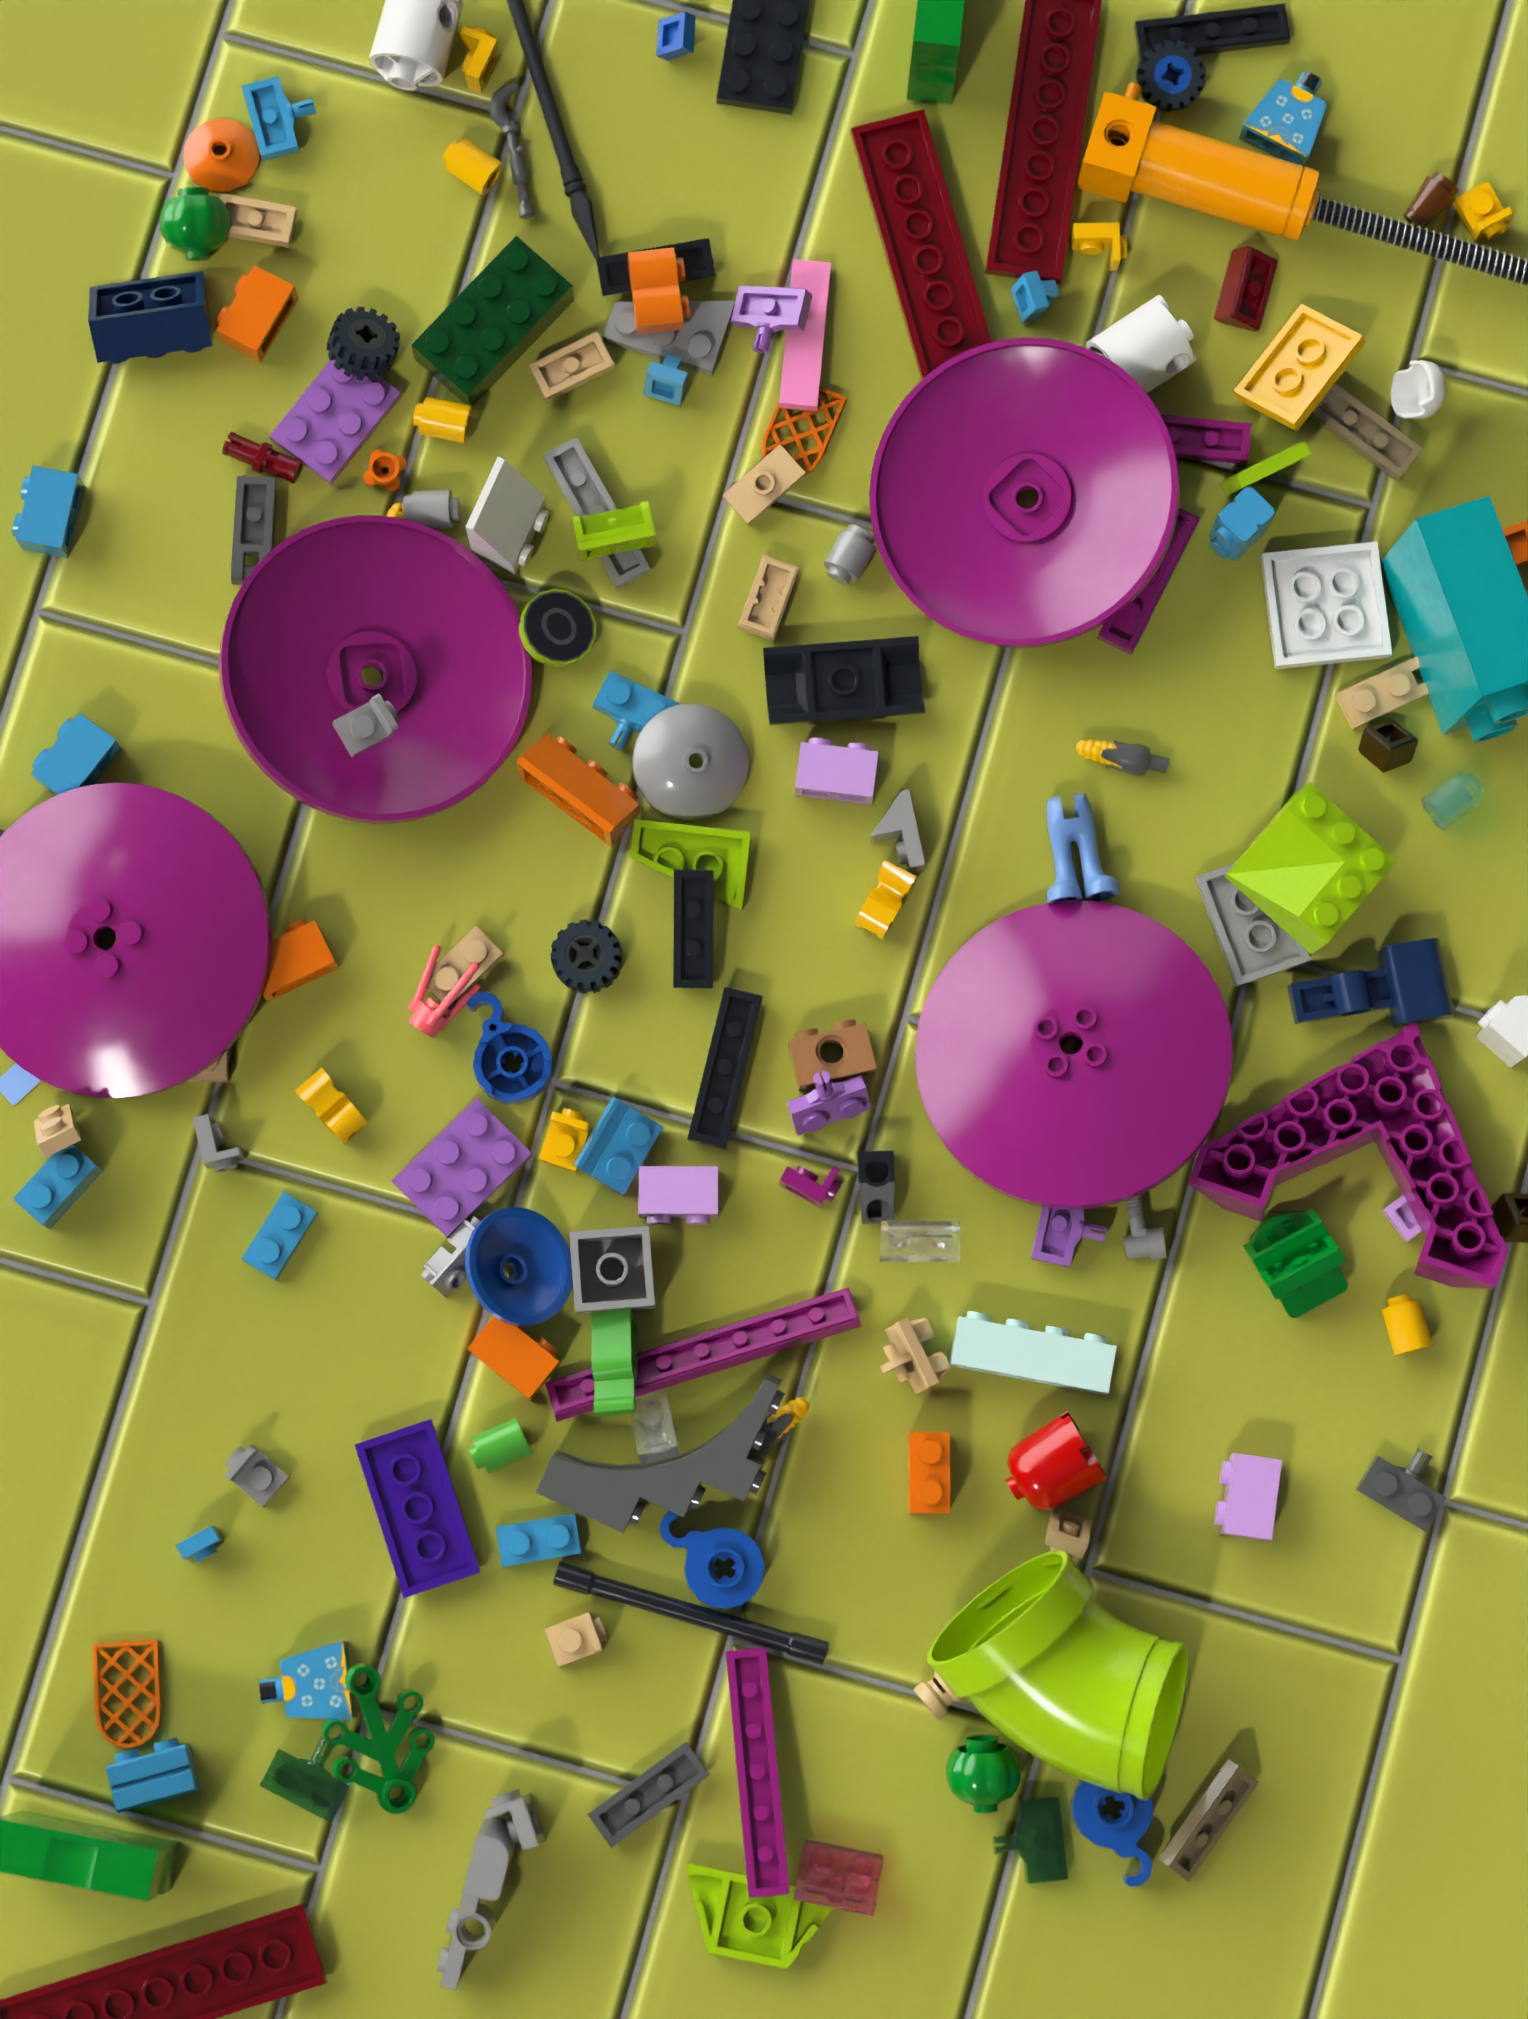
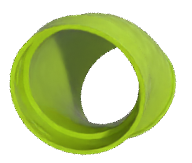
(1066, 1676)

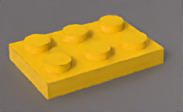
(1299, 367)

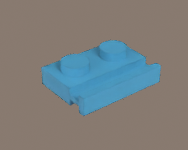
(618, 1146)

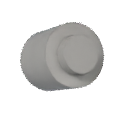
(432, 508)
(850, 554)

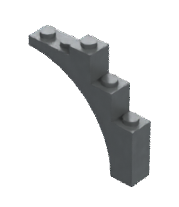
(614, 1491)

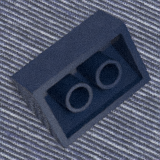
(150, 317)

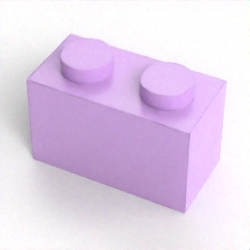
(836, 771)
(678, 1193)
(1248, 1496)

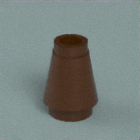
(1431, 199)

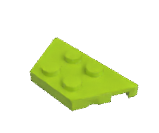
(747, 1928)

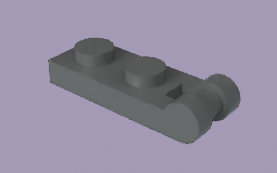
(252, 522)

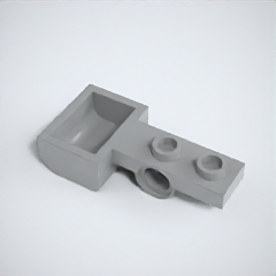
(484, 1880)

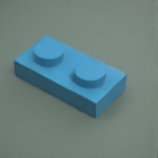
(280, 1236)
(538, 1540)

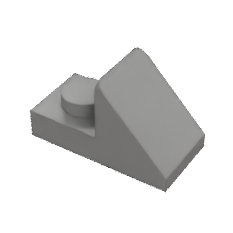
(901, 823)

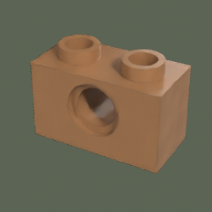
(852, 1041)

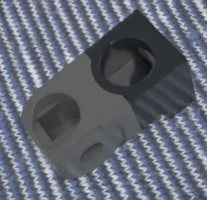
(876, 1186)

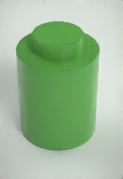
(499, 1446)

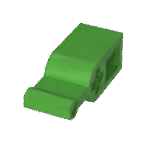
(614, 1361)

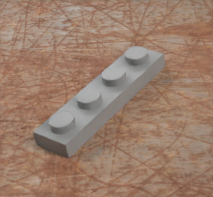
(587, 497)

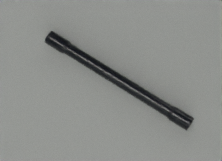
(792, 1643)

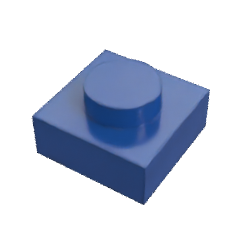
(676, 36)

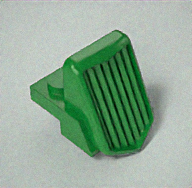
(1297, 1260)

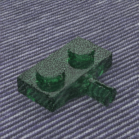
(307, 1781)
(1038, 1840)

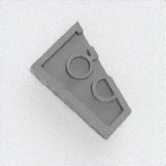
(696, 344)

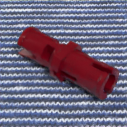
(262, 457)

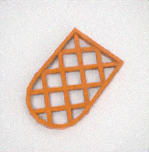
(813, 431)
(98, 1676)

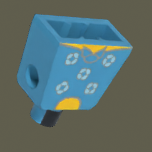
(1287, 119)
(313, 1684)

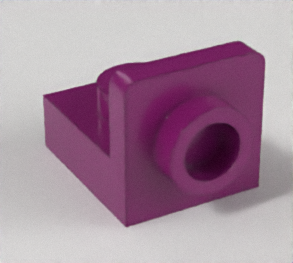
(803, 1184)

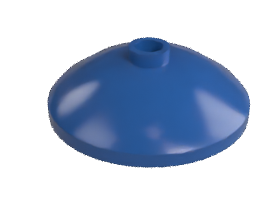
(535, 1261)

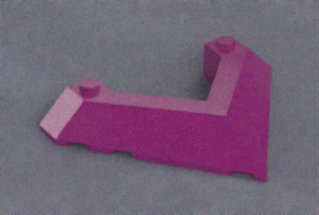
(1381, 1098)

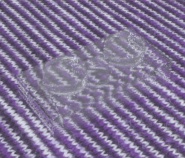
(920, 1241)
(654, 1427)

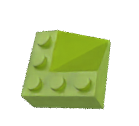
(1310, 868)

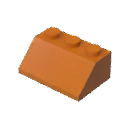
(579, 788)

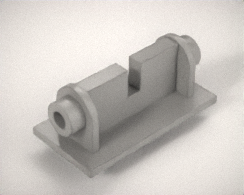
(448, 1270)

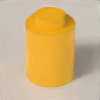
(473, 165)
(443, 419)
(1406, 1324)

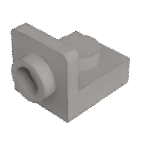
(367, 725)
(210, 1139)
(255, 1474)

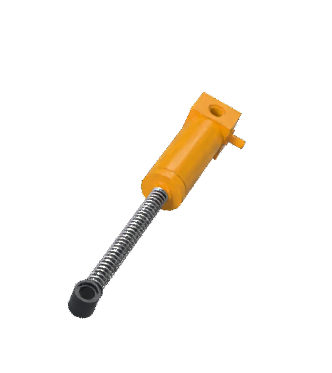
(1245, 186)

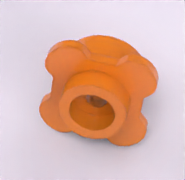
(380, 460)

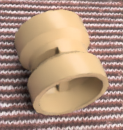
(934, 1699)

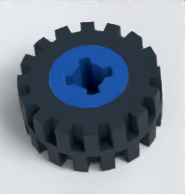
(1158, 80)

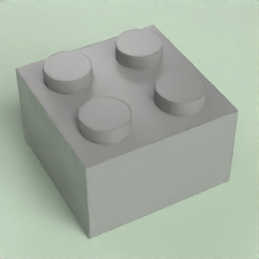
(612, 1270)

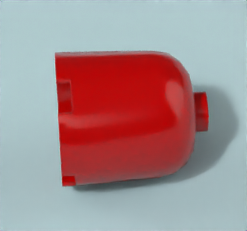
(1053, 1465)

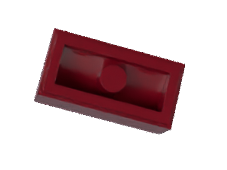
(1245, 288)

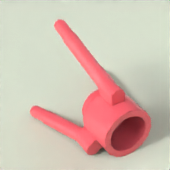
(435, 1016)

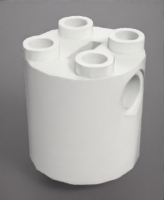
(415, 41)
(1147, 344)

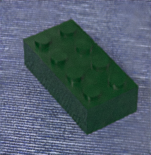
(493, 322)

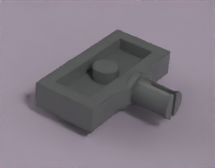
(1403, 1489)

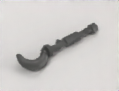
(511, 129)

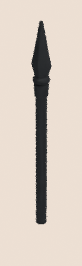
(572, 180)

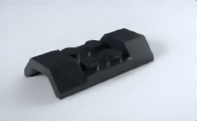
(843, 681)

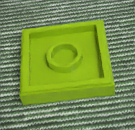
(1265, 468)

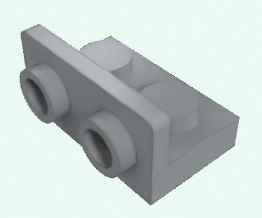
(524, 1823)

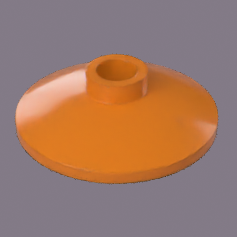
(226, 171)

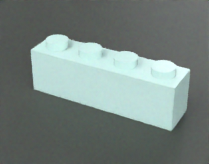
(1033, 1355)

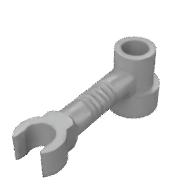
(1142, 1241)

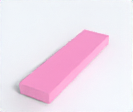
(805, 348)

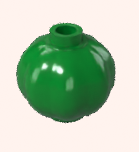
(195, 223)
(983, 1772)

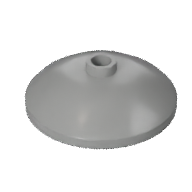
(664, 769)

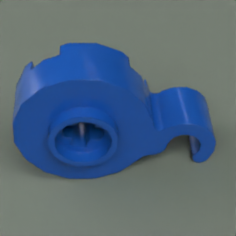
(503, 1040)
(704, 1550)
(1114, 1833)

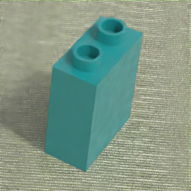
(1464, 617)

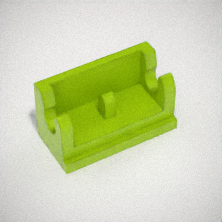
(614, 531)

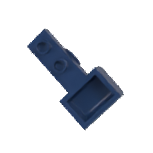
(1408, 984)

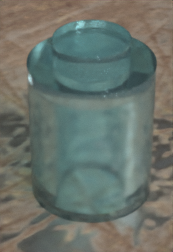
(1453, 799)

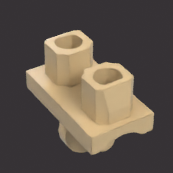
(908, 1356)

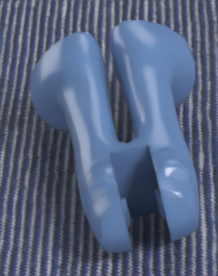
(1082, 831)

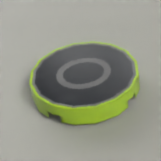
(557, 628)

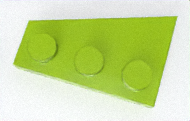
(692, 847)

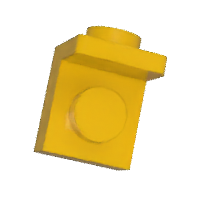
(479, 64)
(1483, 212)
(1096, 237)
(565, 1139)

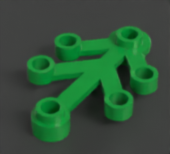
(382, 1744)

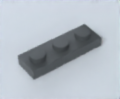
(648, 1794)

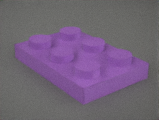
(334, 420)
(462, 1167)

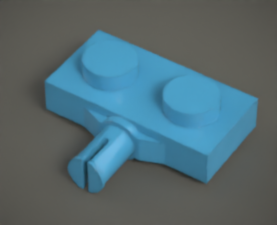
(274, 117)
(628, 706)

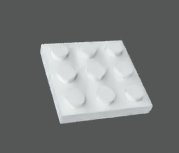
(1326, 605)

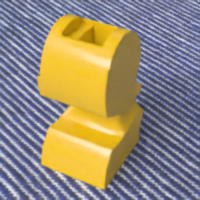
(885, 900)
(331, 1106)

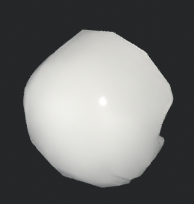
(1418, 390)

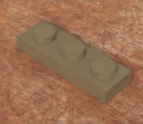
(1366, 432)
(1208, 1820)

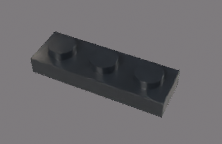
(615, 275)
(693, 928)

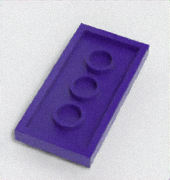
(417, 1508)

